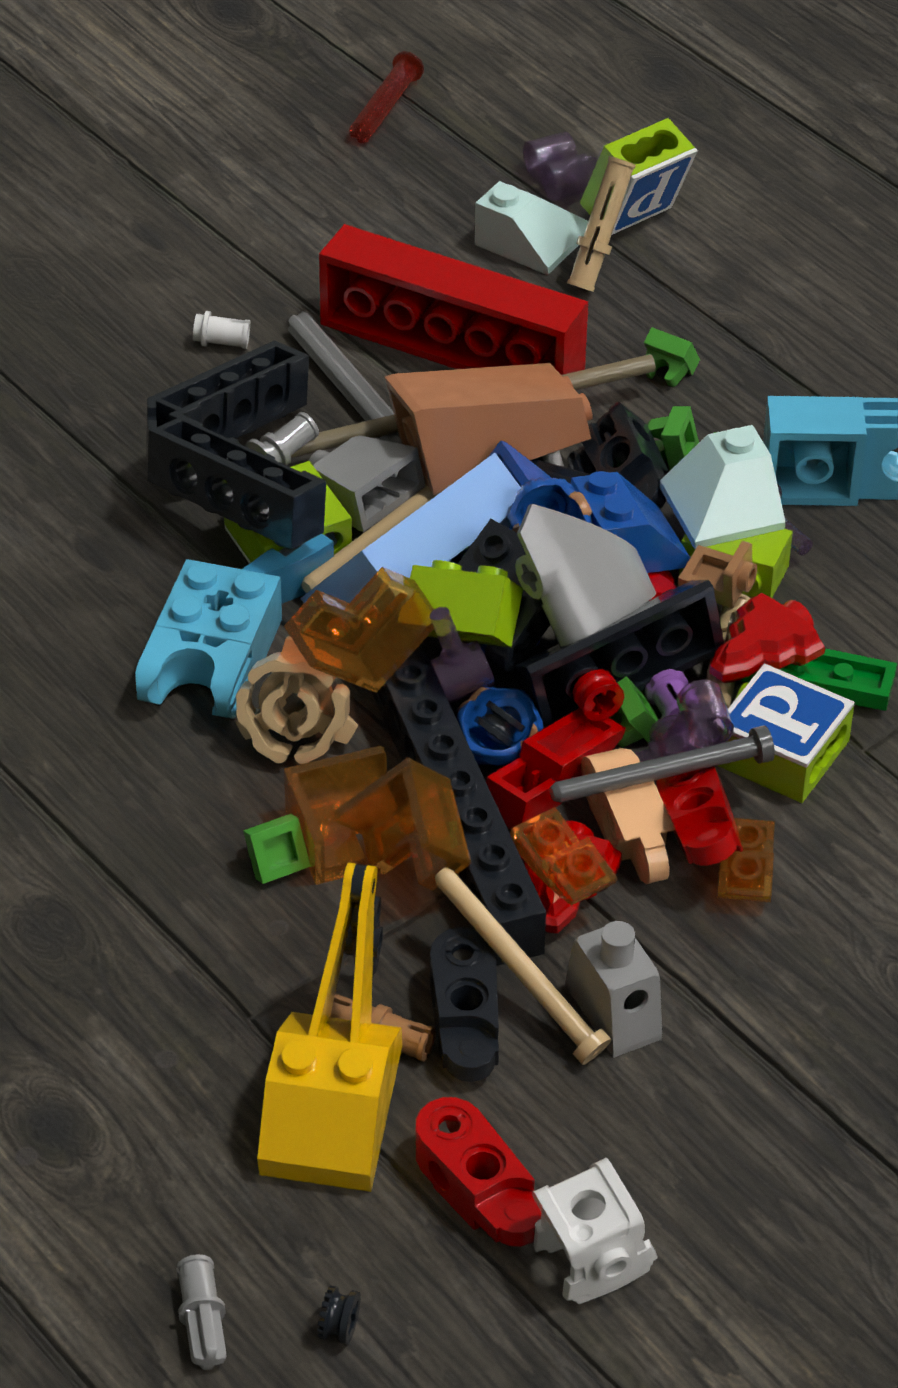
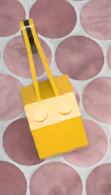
(334, 1075)

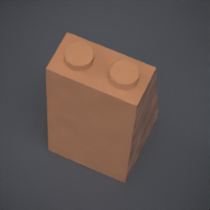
(466, 412)

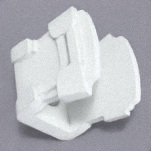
(596, 1228)

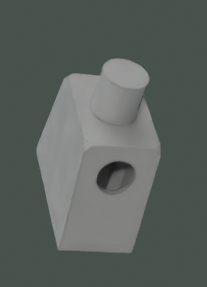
(370, 477)
(610, 970)

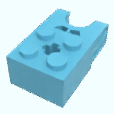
(833, 448)
(210, 633)

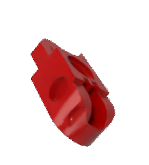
(700, 816)
(476, 1171)

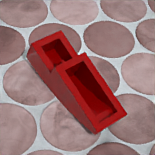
(546, 758)

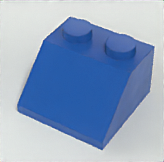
(633, 517)

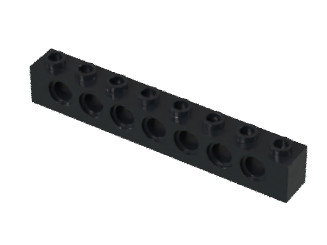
(430, 734)

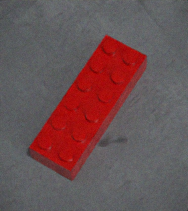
(445, 306)

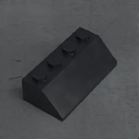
(663, 634)

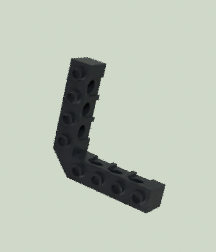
(197, 453)

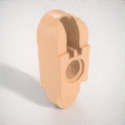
(631, 817)

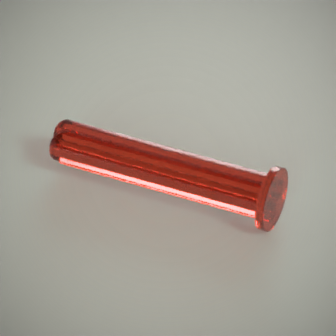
(406, 68)

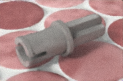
(201, 1311)

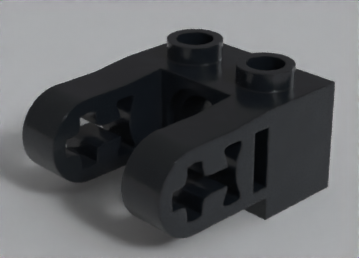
(501, 548)

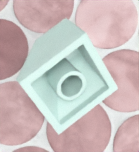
(526, 228)
(725, 489)

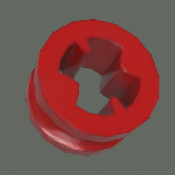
(591, 685)

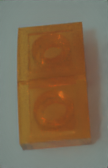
(559, 859)
(750, 872)

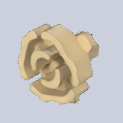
(290, 713)

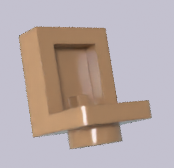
(727, 573)

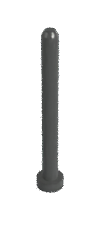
(757, 745)

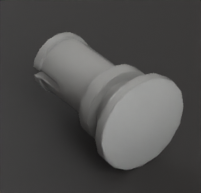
(287, 439)

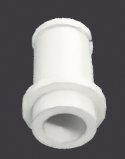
(221, 330)

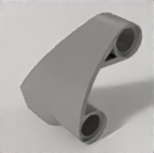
(579, 573)

